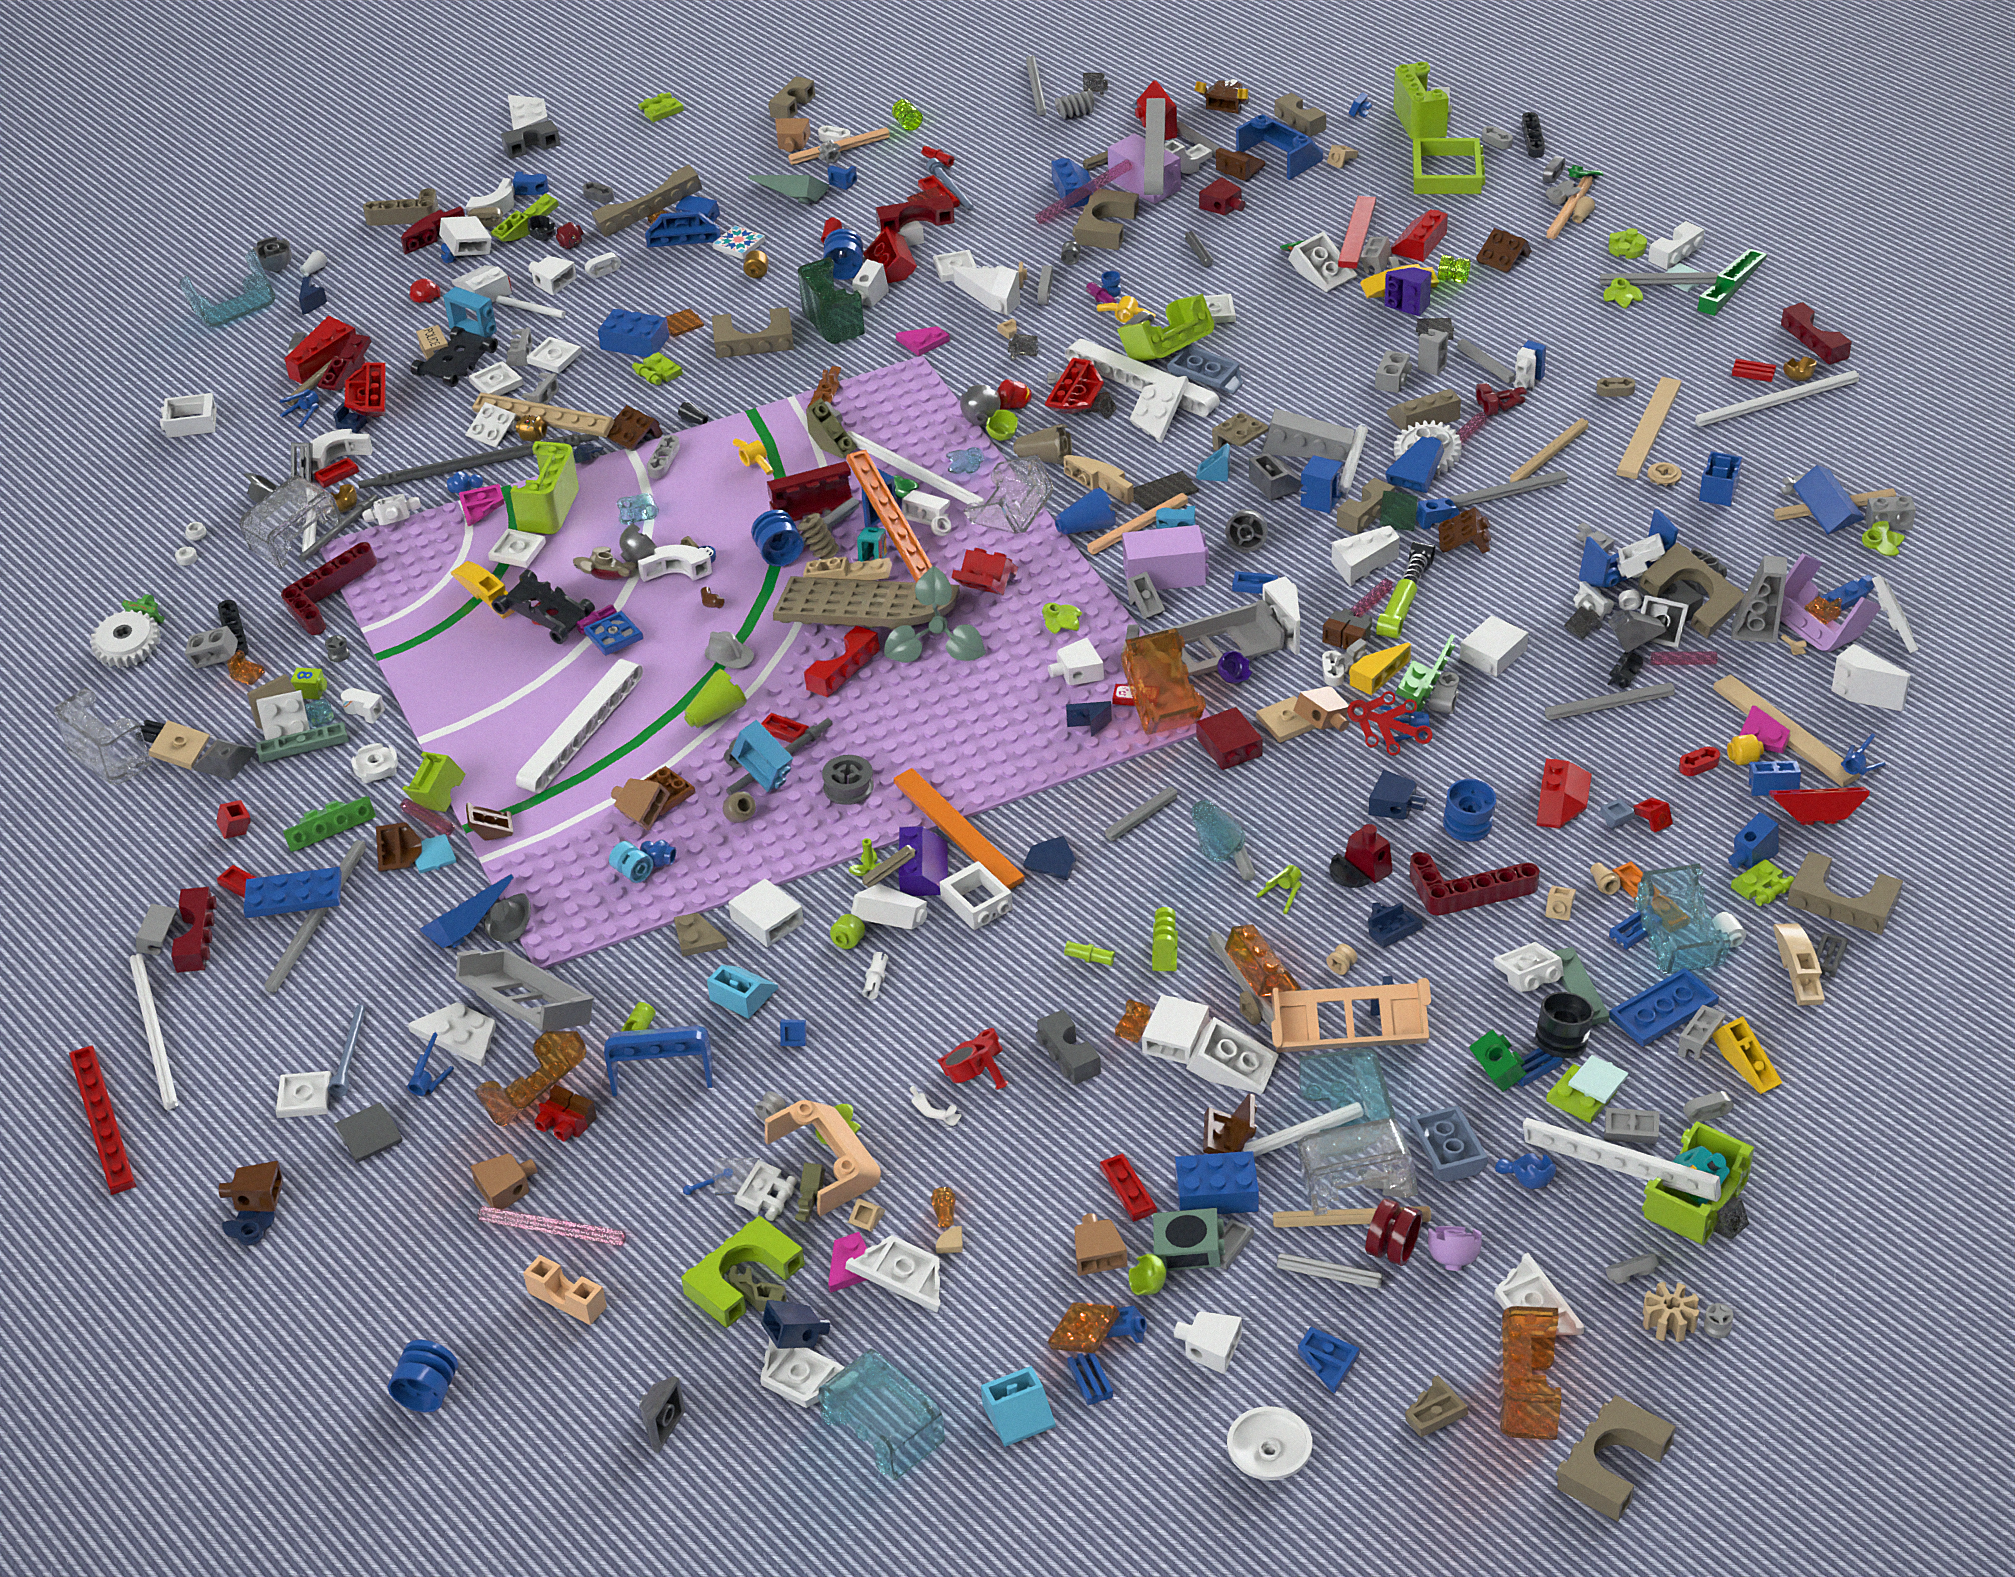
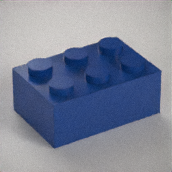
(633, 333)
(1217, 1182)

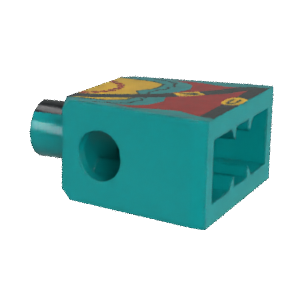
(872, 544)

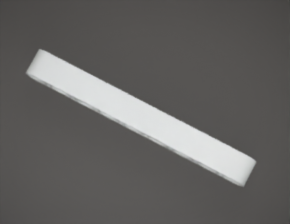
(1138, 375)
(579, 726)

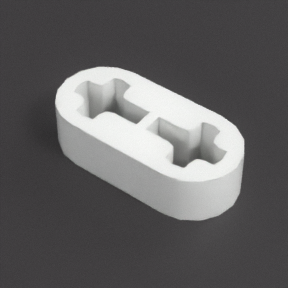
(833, 133)
(602, 265)
(1329, 668)

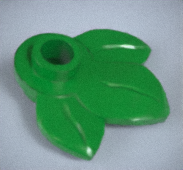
(1578, 172)
(904, 486)

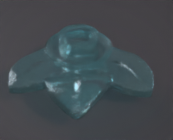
(965, 460)

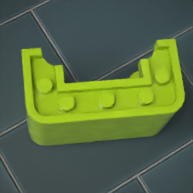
(1420, 111)
(1188, 322)
(546, 501)
(1676, 1209)

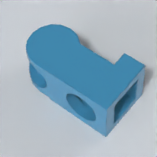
(1173, 518)

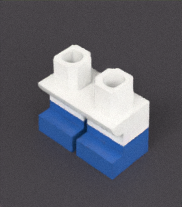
(1530, 364)

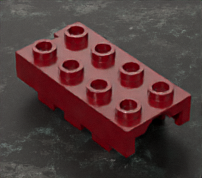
(811, 491)

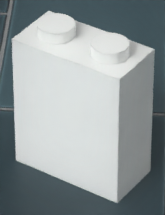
(465, 236)
(1494, 645)
(766, 912)
(1174, 1029)

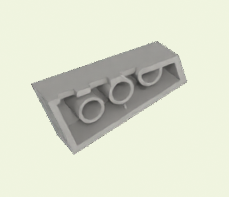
(1304, 437)
(1762, 604)

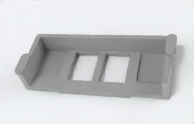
(1248, 626)
(505, 970)

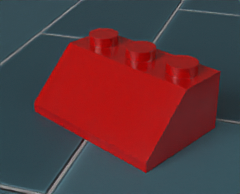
(1155, 90)
(1421, 236)
(893, 253)

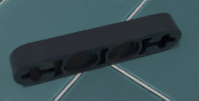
(1533, 135)
(236, 627)

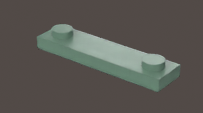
(302, 742)
(1578, 982)

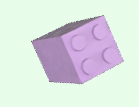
(1134, 150)
(1169, 556)

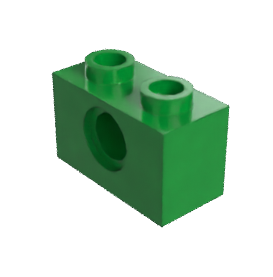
(1503, 1071)

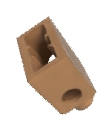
(792, 133)
(1323, 708)
(640, 801)
(502, 1179)
(1098, 1246)

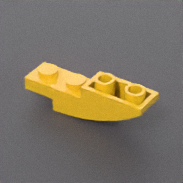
(1375, 285)
(480, 583)

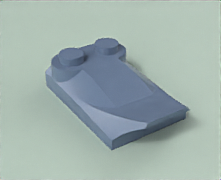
(1206, 368)
(1449, 1144)

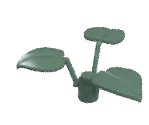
(964, 642)

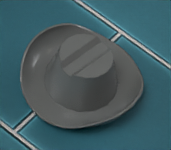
(259, 487)
(508, 918)

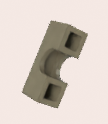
(785, 101)
(1290, 110)
(1358, 515)

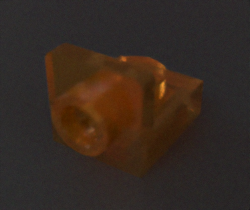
(1824, 610)
(244, 670)
(1134, 1021)

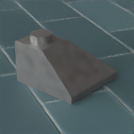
(1670, 614)
(224, 759)
(662, 1410)

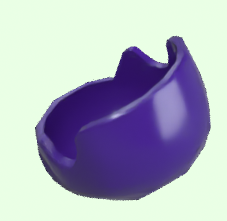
(1234, 667)

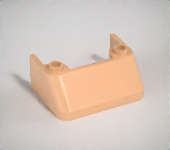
(855, 1166)

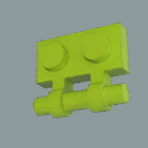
(661, 107)
(657, 368)
(1758, 879)

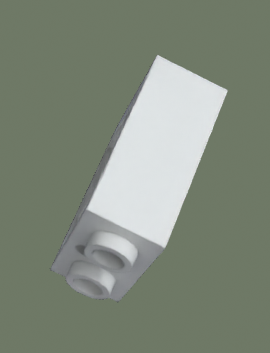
(189, 406)
(967, 880)

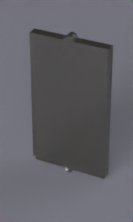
(1160, 490)

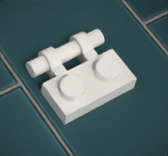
(759, 1185)

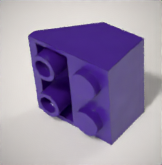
(1408, 290)

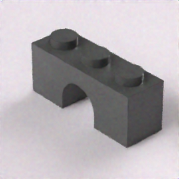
(542, 134)
(1681, 593)
(1075, 1061)

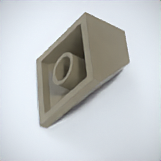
(275, 687)

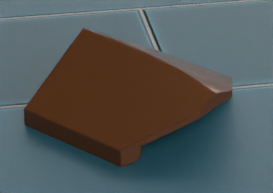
(489, 823)
(397, 846)

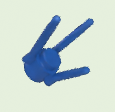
(307, 400)
(1416, 719)
(1855, 762)
(421, 1079)

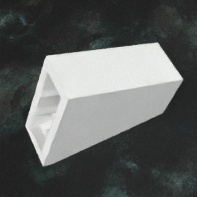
(889, 907)

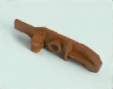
(827, 385)

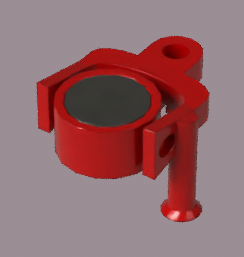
(972, 1057)

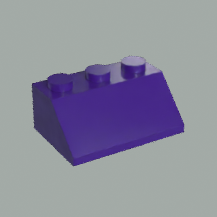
(930, 865)

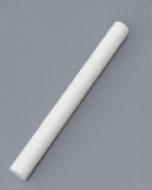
(530, 306)

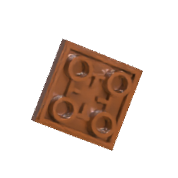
(674, 784)

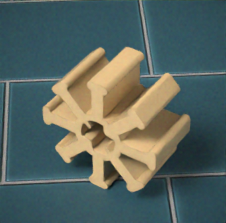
(1670, 1311)

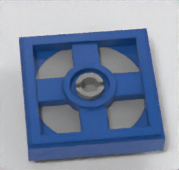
(613, 633)

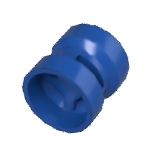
(1111, 282)

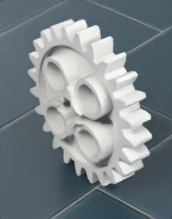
(1450, 441)

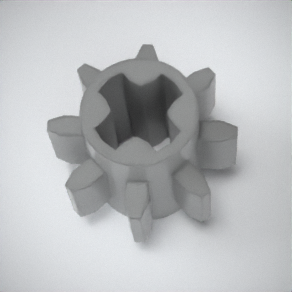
(829, 151)

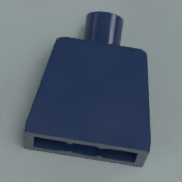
(1395, 797)
(793, 1324)

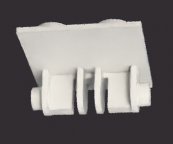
(491, 425)

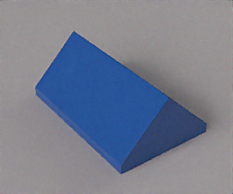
(1827, 500)

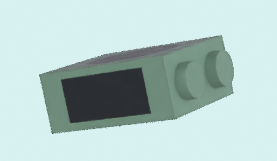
(1189, 1239)

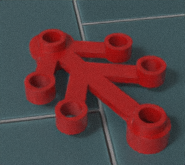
(1386, 721)

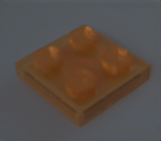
(1083, 1327)

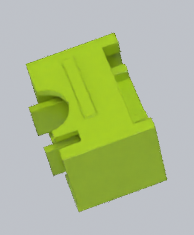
(434, 781)

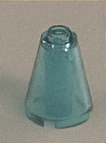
(1216, 831)

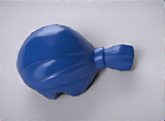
(1529, 1170)

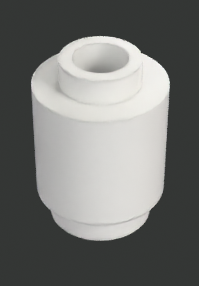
(1730, 924)

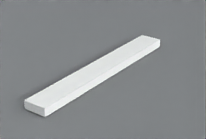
(1622, 1159)

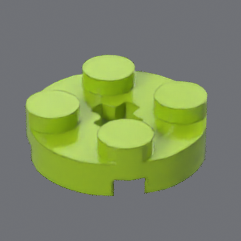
(1627, 243)

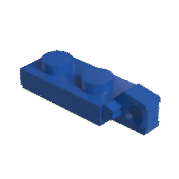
(1851, 592)

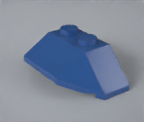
(681, 229)

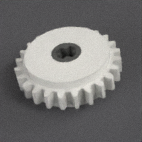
(125, 638)

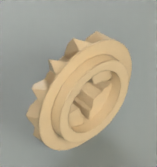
(1657, 471)

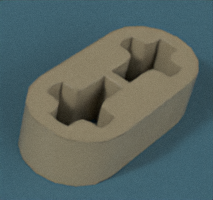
(485, 216)
(1615, 386)

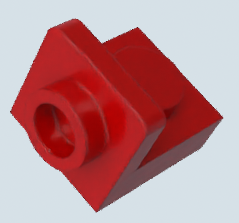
(1656, 812)

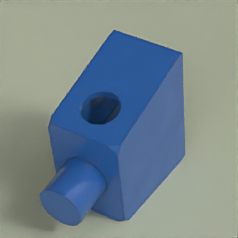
(1755, 842)

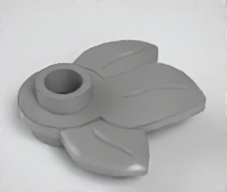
(1558, 194)

